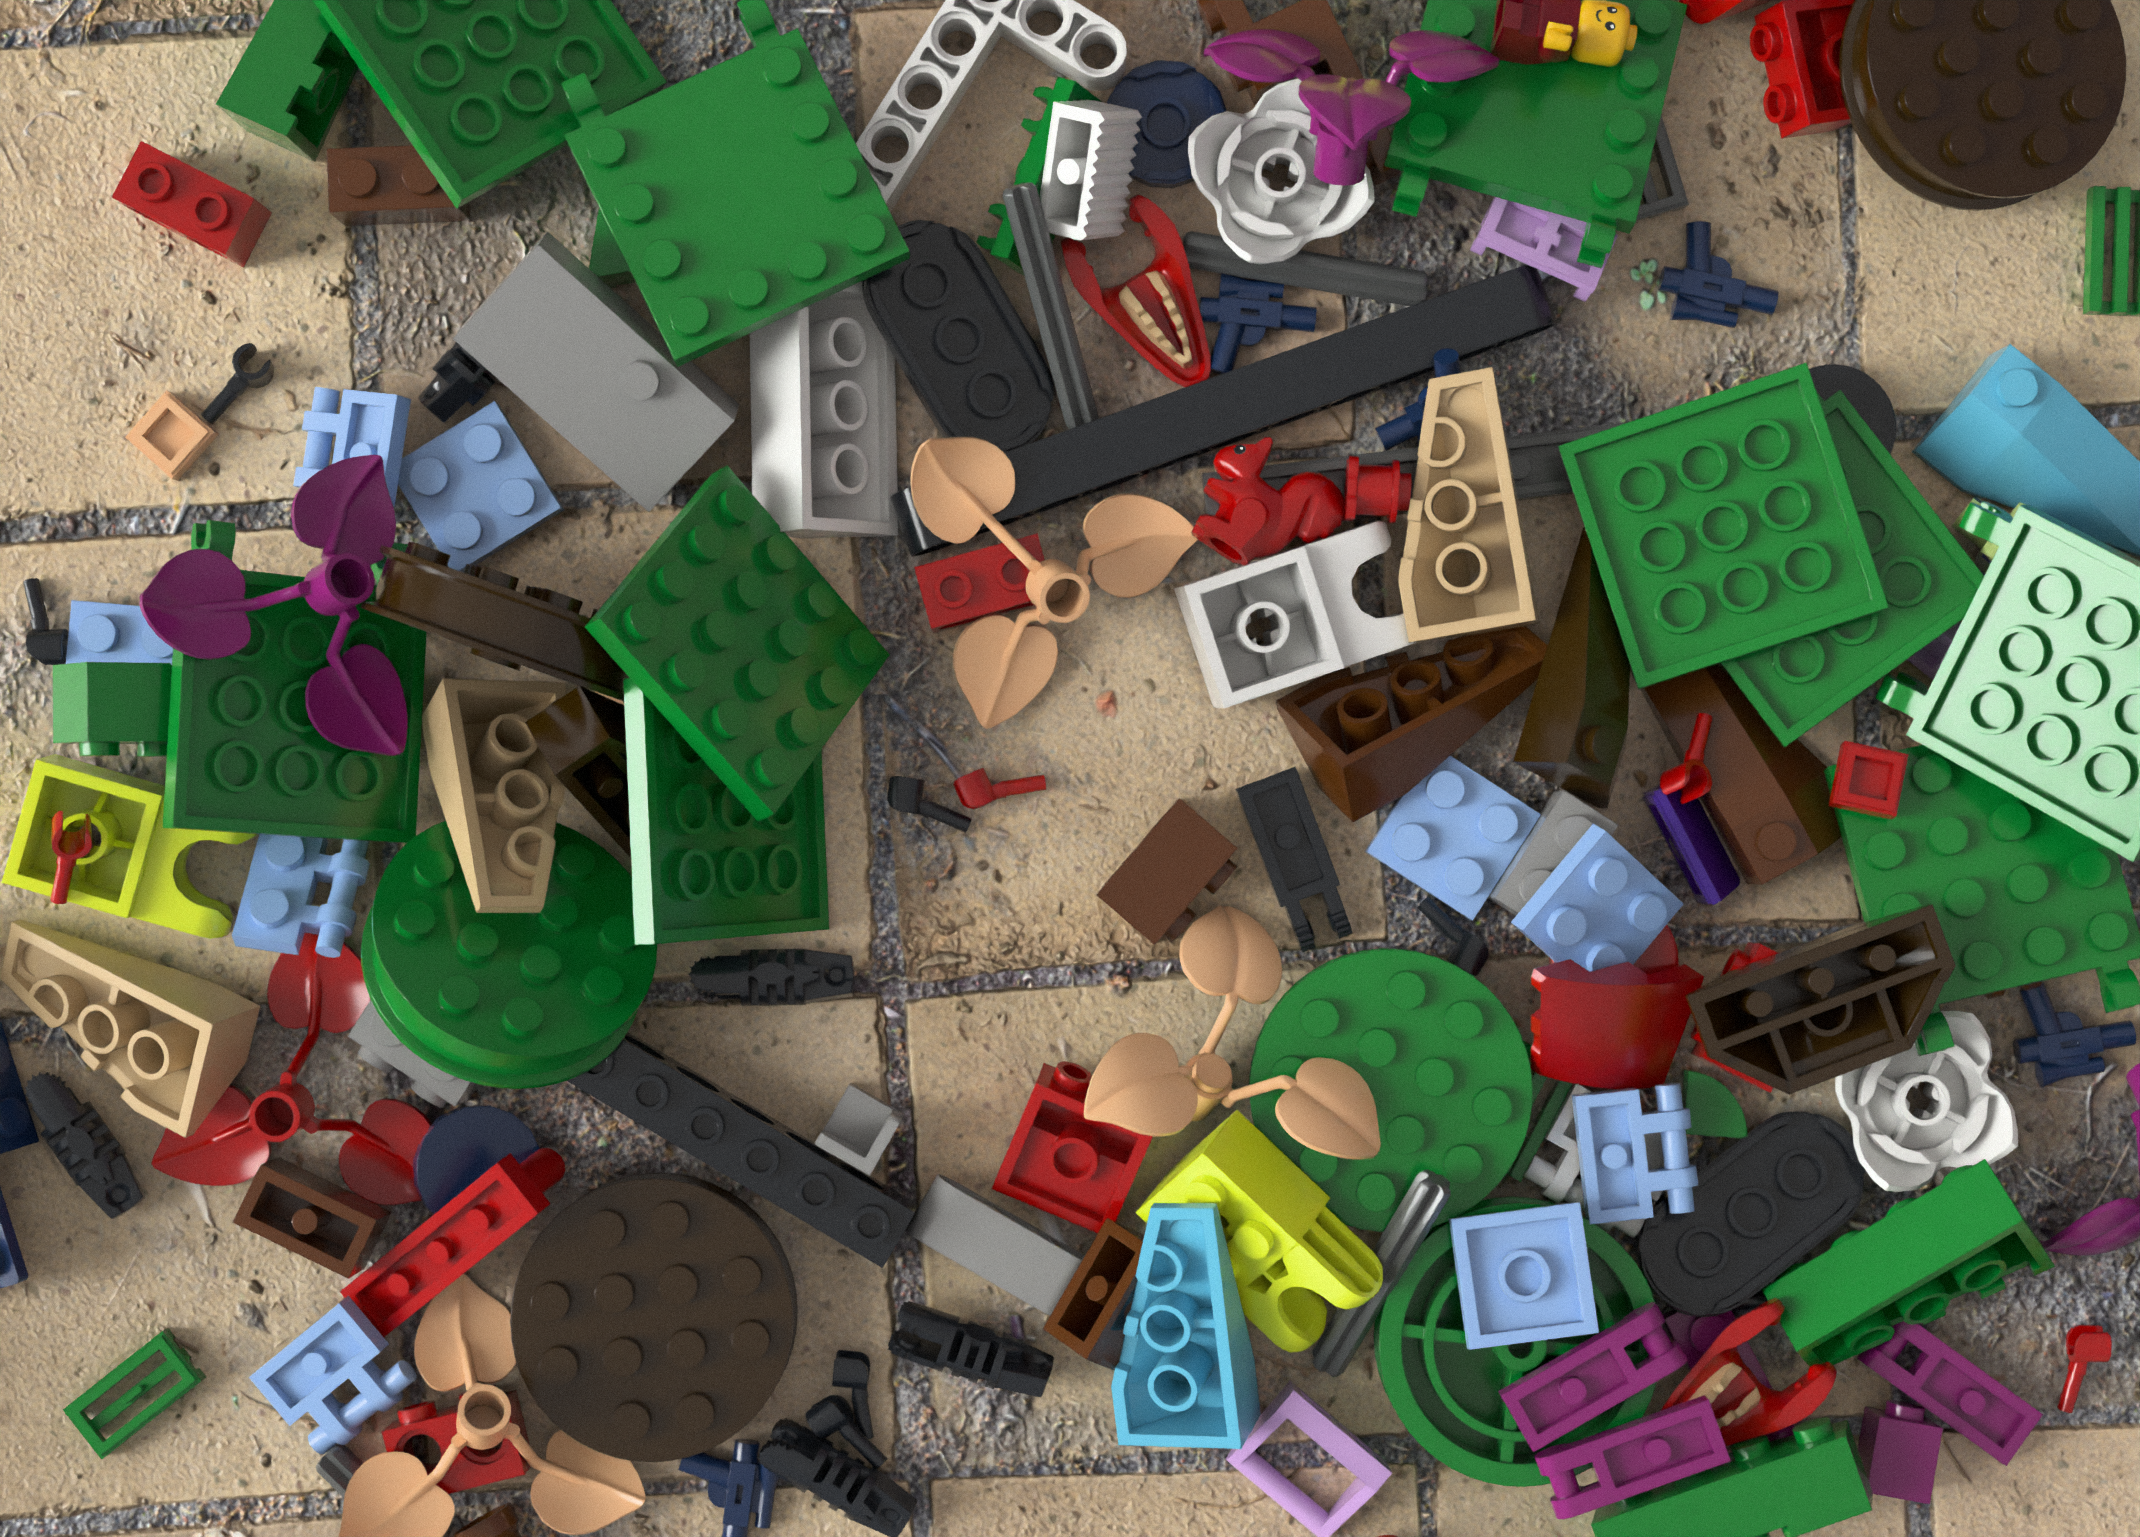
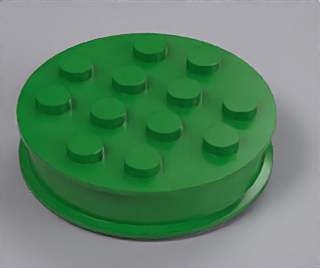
(506, 992)
(1440, 1068)
(1451, 1392)

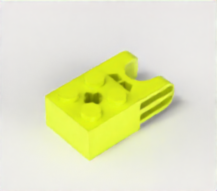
(136, 866)
(1276, 1232)

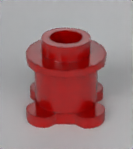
(1375, 490)

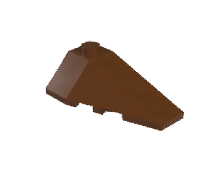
(1392, 726)
(1762, 796)

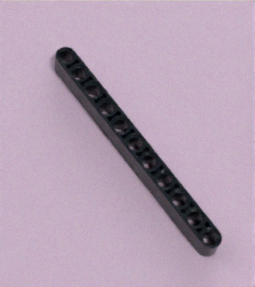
(1259, 397)

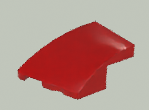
(1609, 1023)

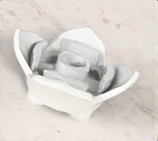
(1252, 218)
(1961, 1126)

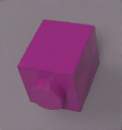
(1900, 1450)

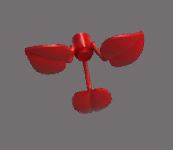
(237, 1134)

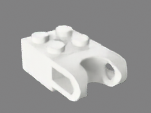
(1310, 614)

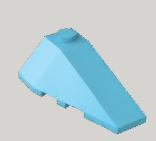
(2031, 442)
(1186, 1342)

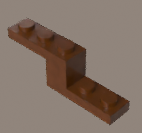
(1316, 24)

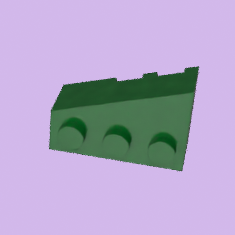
(112, 706)

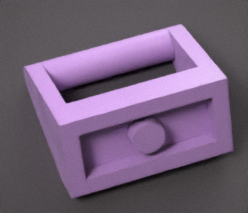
(1332, 1436)

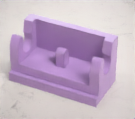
(1539, 240)

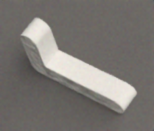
(954, 74)

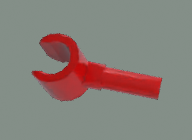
(1692, 774)
(976, 790)
(68, 848)
(2083, 1345)

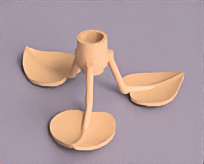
(1131, 551)
(1150, 1094)
(470, 1343)

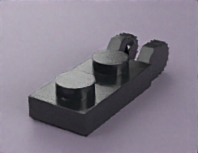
(1293, 851)

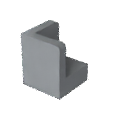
(859, 1129)

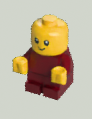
(1555, 29)

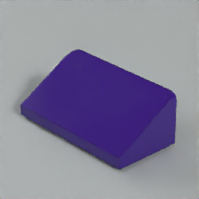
(1693, 845)

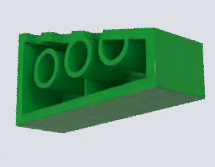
(290, 79)
(1907, 1267)
(1766, 1486)

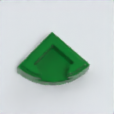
(1712, 1107)

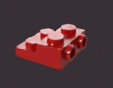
(1801, 61)
(1066, 1161)

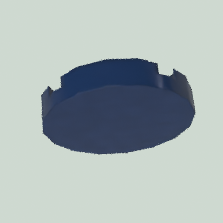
(1172, 105)
(463, 1148)

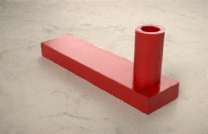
(455, 1238)

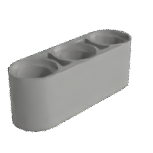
(994, 1244)

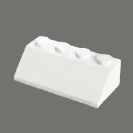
(825, 421)

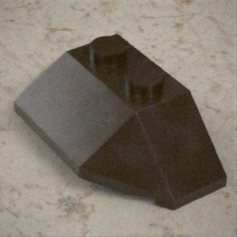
(1827, 1001)

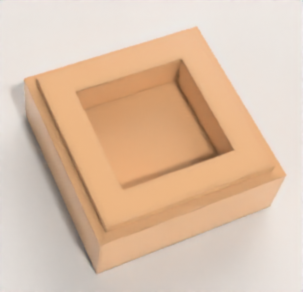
(172, 435)

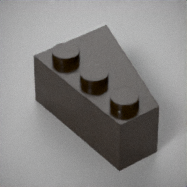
(587, 752)

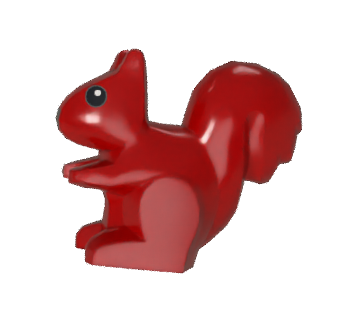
(1258, 518)

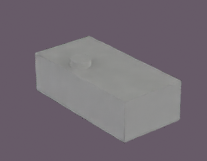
(597, 372)

